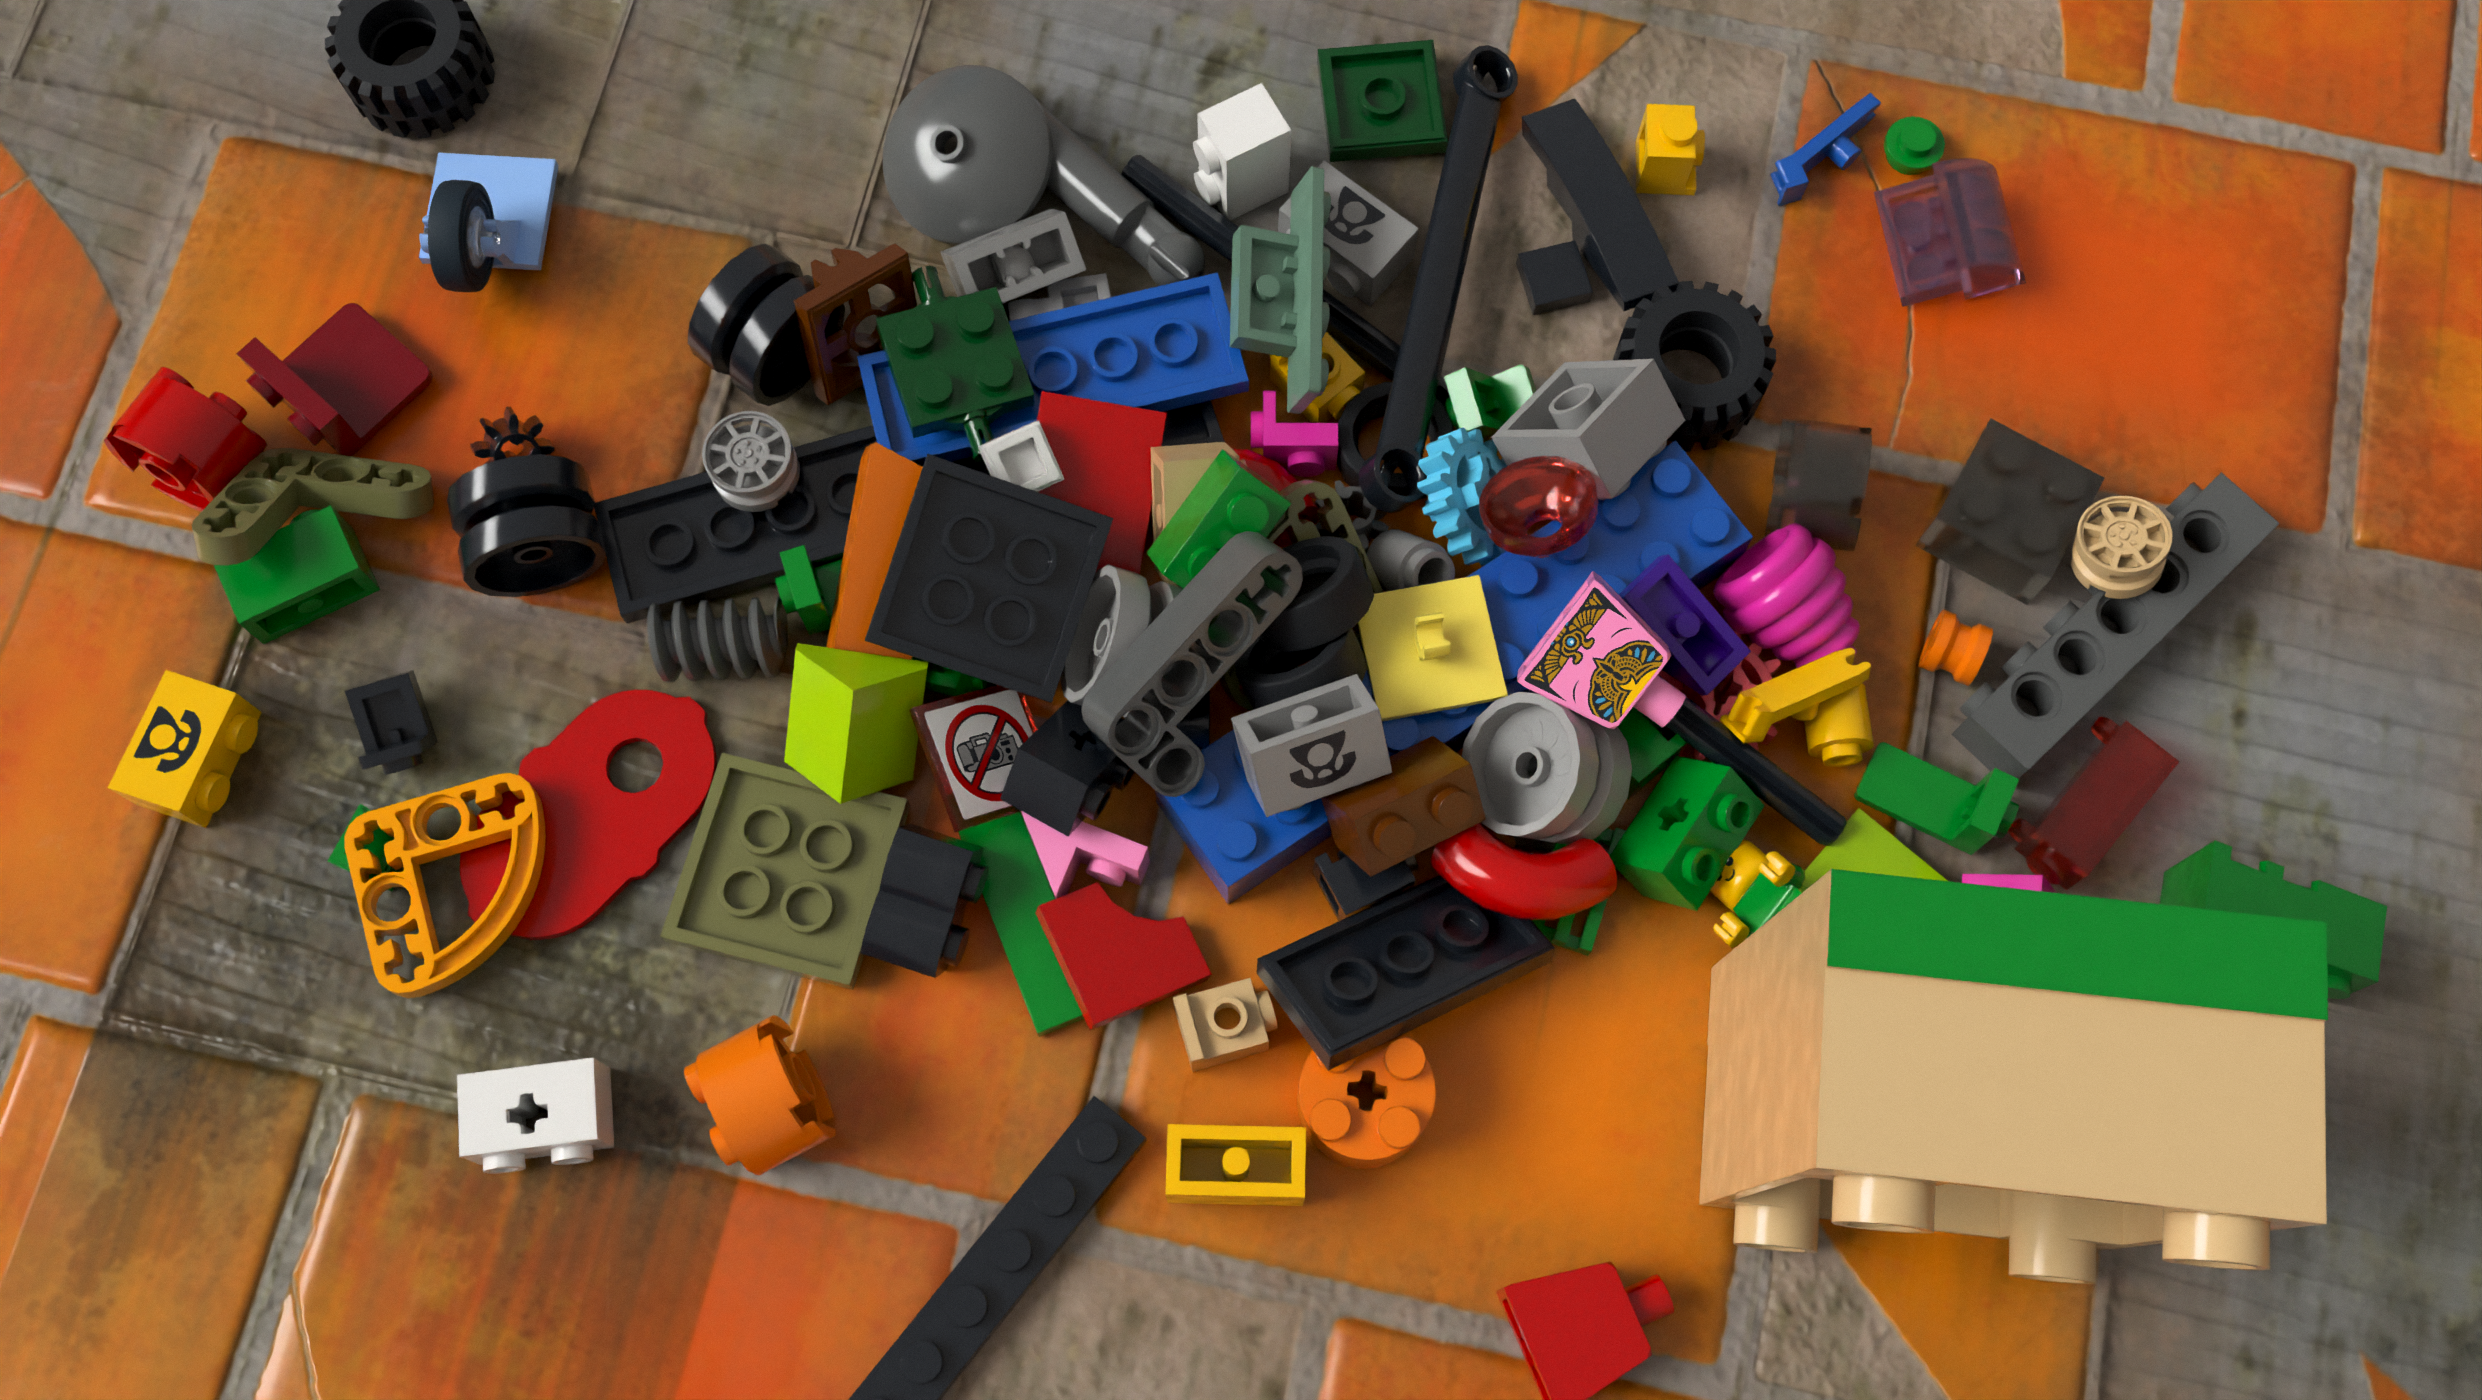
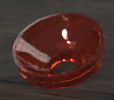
(1535, 492)

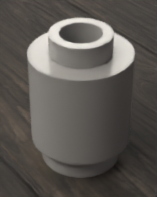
(1408, 560)

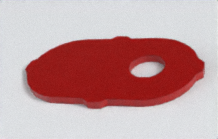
(593, 830)

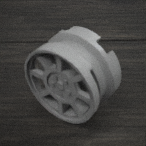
(751, 462)

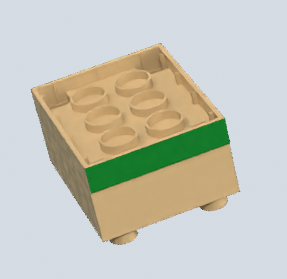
(2019, 1074)

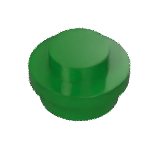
(1913, 145)

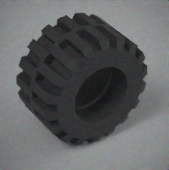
(420, 93)
(1721, 332)

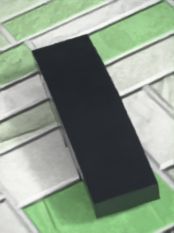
(1600, 202)

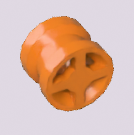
(1955, 647)

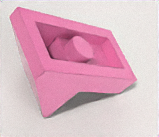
(1106, 854)

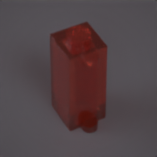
(2094, 804)

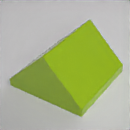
(853, 720)

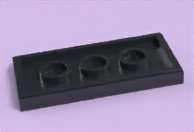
(1397, 968)

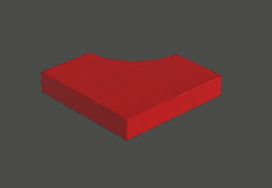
(1116, 958)

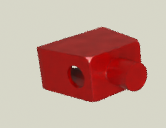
(1583, 1327)

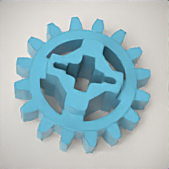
(1456, 475)

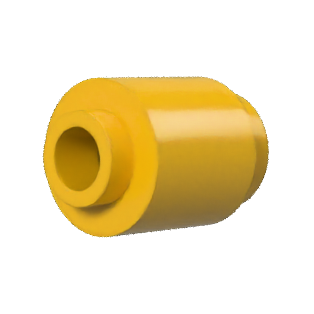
(1841, 729)

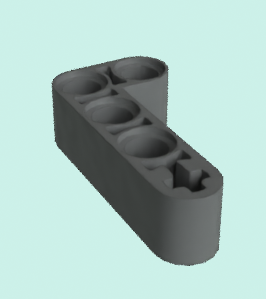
(1249, 587)

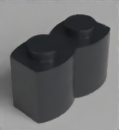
(924, 901)

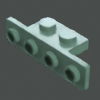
(1280, 291)

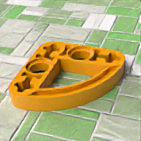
(414, 847)

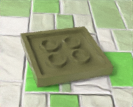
(783, 872)

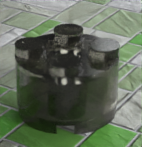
(1820, 480)

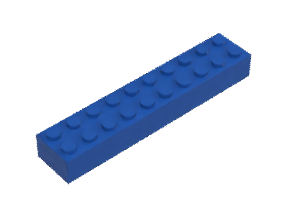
(1660, 513)

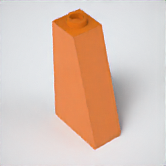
(875, 523)

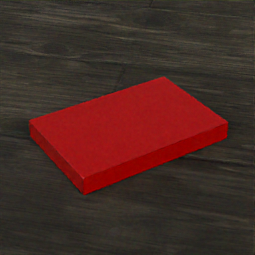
(1105, 466)

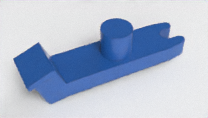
(1831, 142)

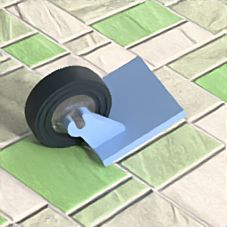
(486, 217)

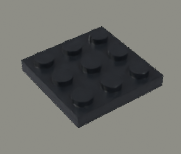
(989, 578)

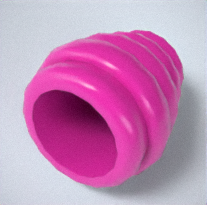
(1789, 597)

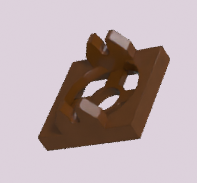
(830, 363)

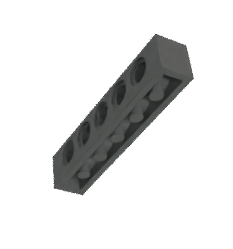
(2005, 738)

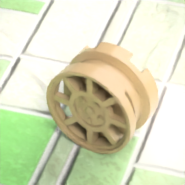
(2120, 548)

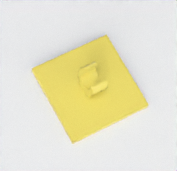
(1431, 649)

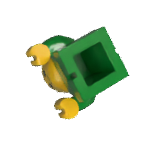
(1754, 889)

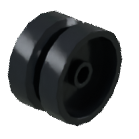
(751, 326)
(526, 525)

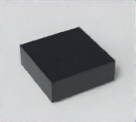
(1554, 277)

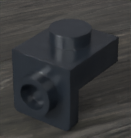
(391, 722)

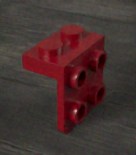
(340, 379)

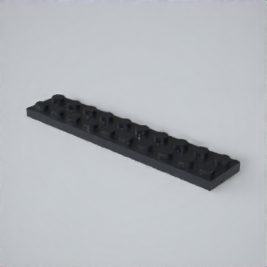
(695, 547)

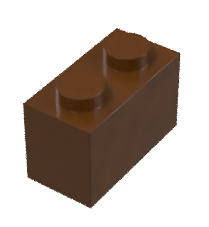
(1406, 811)

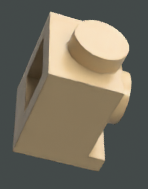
(1212, 1045)

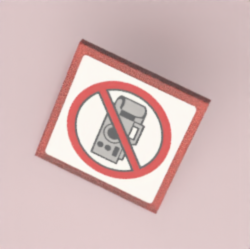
(972, 750)

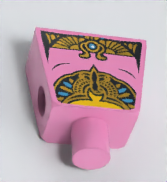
(1602, 660)

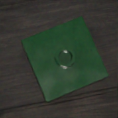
(1381, 100)

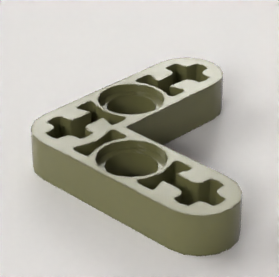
(284, 478)

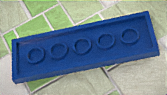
(1131, 350)

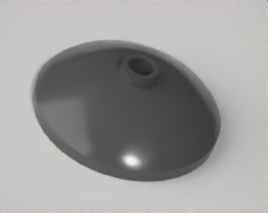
(994, 170)

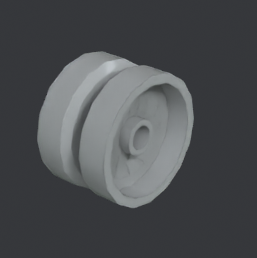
(1112, 619)
(1547, 770)

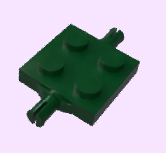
(954, 361)

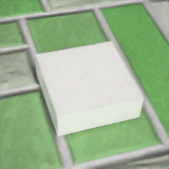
(1022, 458)

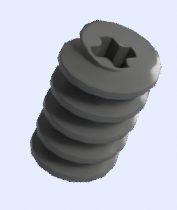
(717, 642)

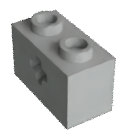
(1016, 257)

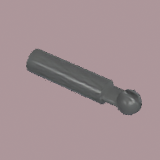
(1119, 209)

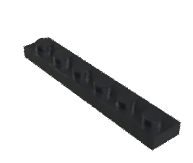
(1006, 1259)

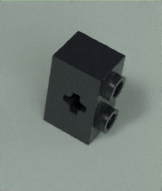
(1064, 772)

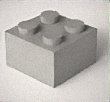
(1598, 415)

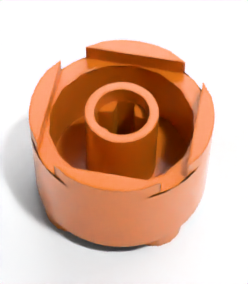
(761, 1097)
(1394, 1124)

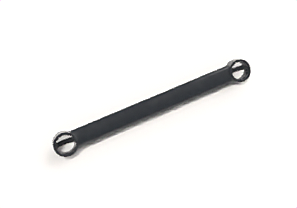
(1438, 279)

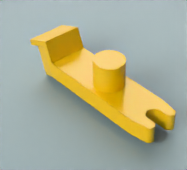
(1794, 694)

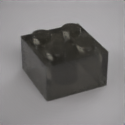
(2010, 512)

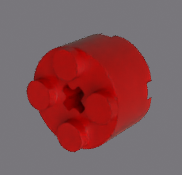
(184, 439)

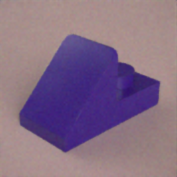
(1698, 637)

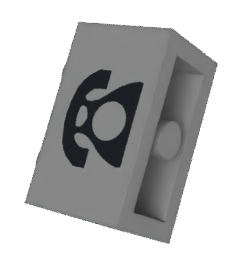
(1364, 238)
(1312, 745)

